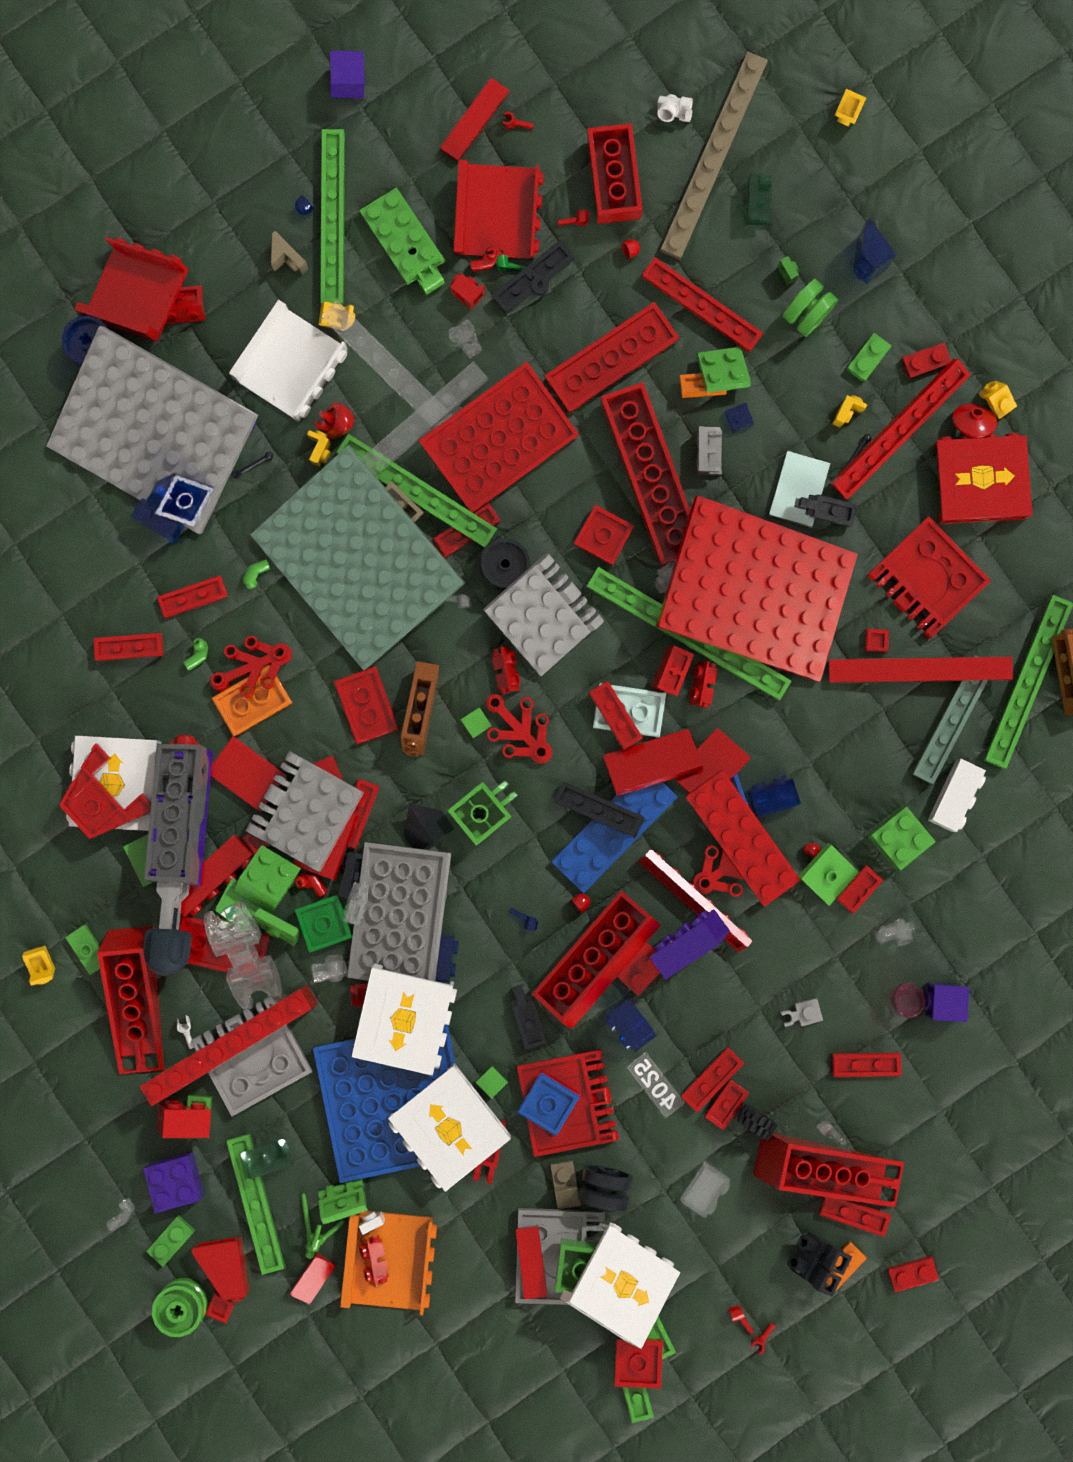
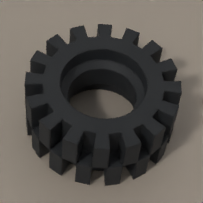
(755, 1121)

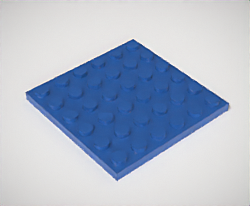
(358, 1104)

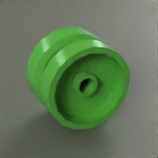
(811, 309)
(175, 1320)

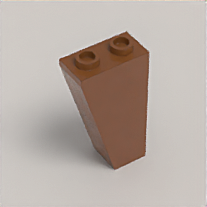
(1064, 660)
(419, 709)

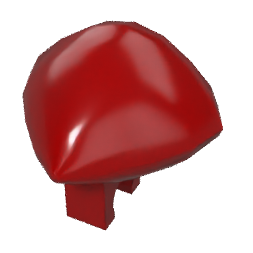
(337, 420)

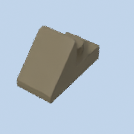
(283, 252)
(409, 507)
(565, 1184)

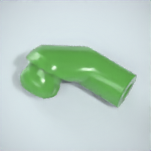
(252, 572)

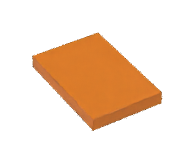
(245, 713)

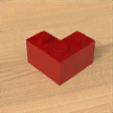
(183, 1121)

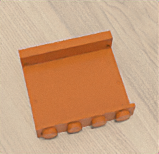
(407, 1258)

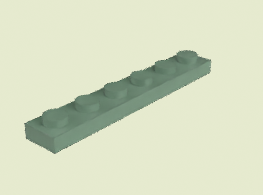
(948, 730)

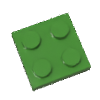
(723, 369)

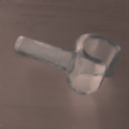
(463, 600)
(826, 1128)

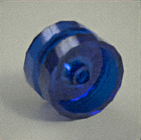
(79, 336)

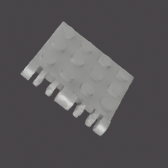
(540, 617)
(307, 814)
(259, 1068)
(552, 1227)

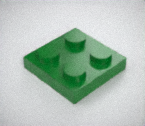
(323, 923)

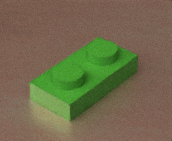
(868, 357)
(170, 1240)

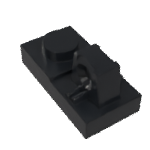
(352, 865)

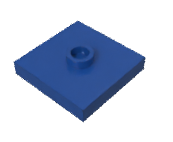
(548, 1103)

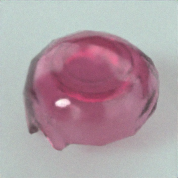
(907, 1000)

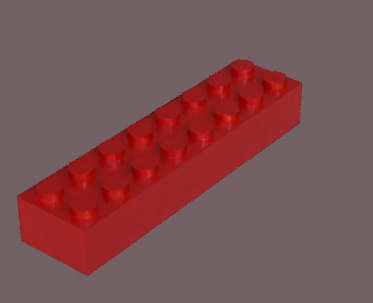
(648, 468)

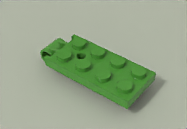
(399, 232)

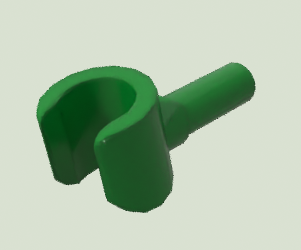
(503, 265)

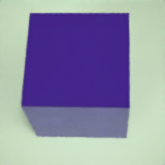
(347, 74)
(947, 1002)

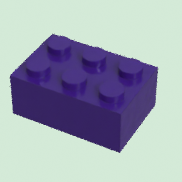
(689, 943)

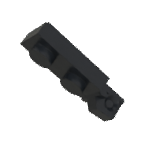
(827, 509)
(527, 1019)

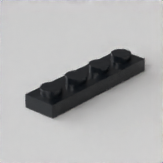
(599, 809)

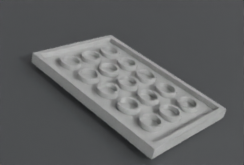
(401, 911)

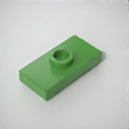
(85, 947)

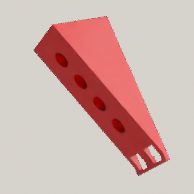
(131, 998)
(824, 1170)

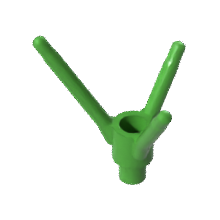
(314, 1240)

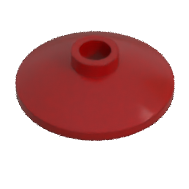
(974, 420)

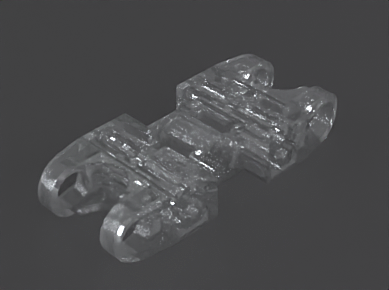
(238, 941)

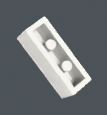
(957, 795)

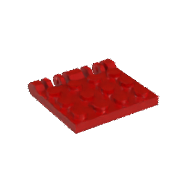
(931, 574)
(581, 1125)

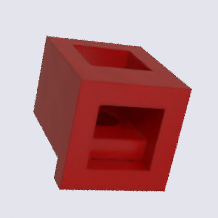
(466, 290)

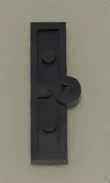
(533, 278)

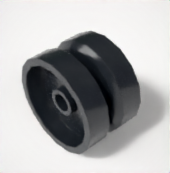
(491, 560)
(605, 1187)

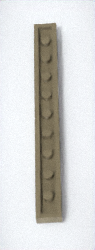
(714, 155)

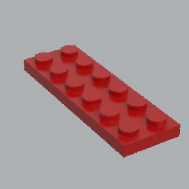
(611, 357)
(742, 838)

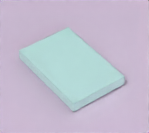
(798, 479)
(643, 707)

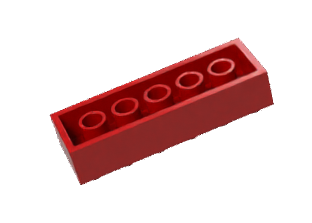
(596, 959)

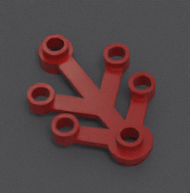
(254, 666)
(521, 732)
(725, 868)

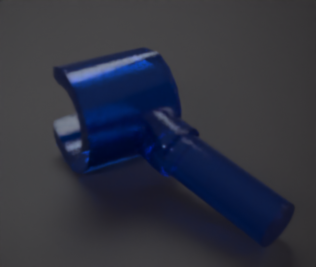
(531, 922)

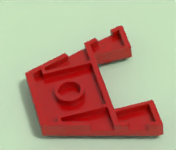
(93, 805)

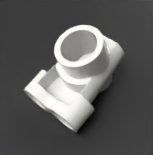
(674, 107)

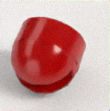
(630, 248)
(581, 901)

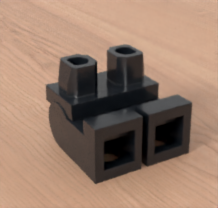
(817, 1262)

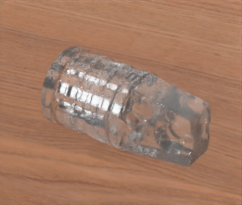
(356, 904)

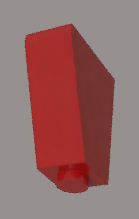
(224, 1266)

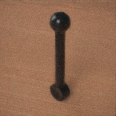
(866, 438)
(237, 474)

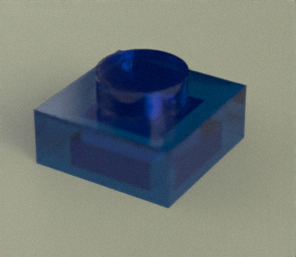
(739, 417)

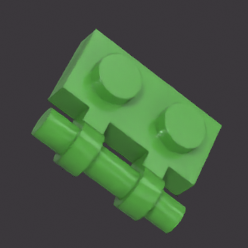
(342, 1201)

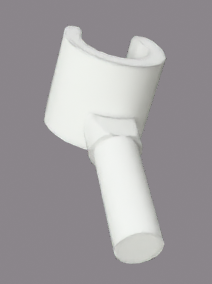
(184, 1028)

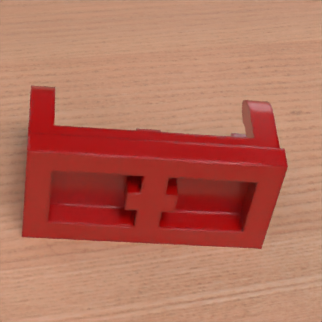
(672, 670)

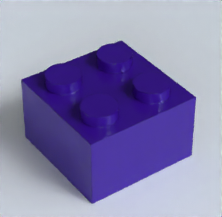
(174, 1182)

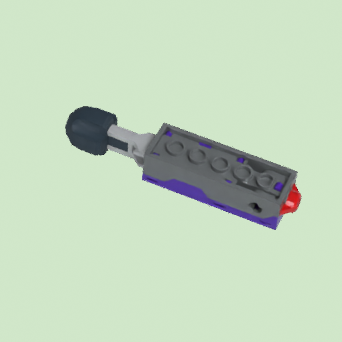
(176, 845)

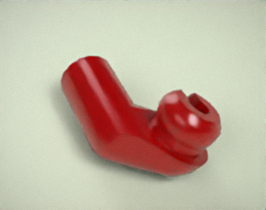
(487, 260)
(311, 881)

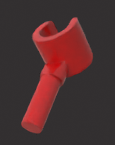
(515, 122)
(581, 219)
(737, 1314)
(760, 1340)

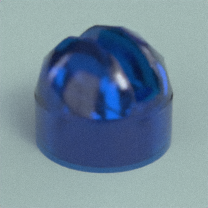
(303, 206)

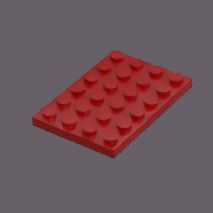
(498, 437)

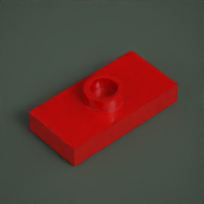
(859, 889)

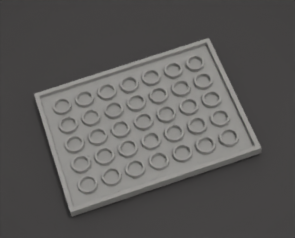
(146, 419)

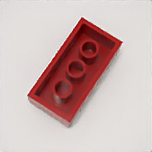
(614, 173)

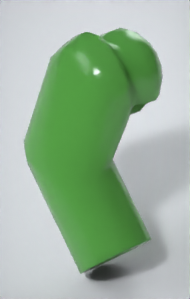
(199, 654)

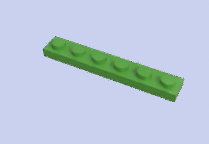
(256, 1210)

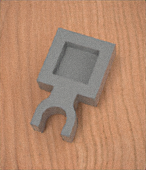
(806, 1012)

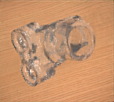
(465, 338)
(898, 931)
(333, 969)

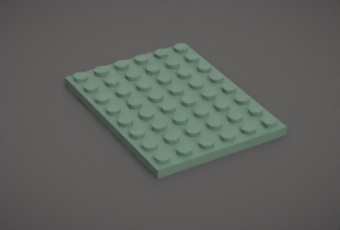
(357, 558)

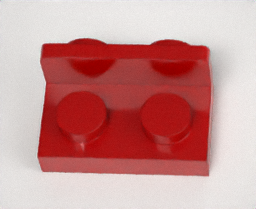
(187, 306)

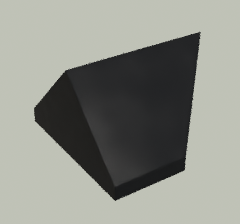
(425, 826)

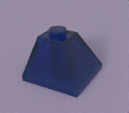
(179, 498)

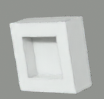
(371, 1221)

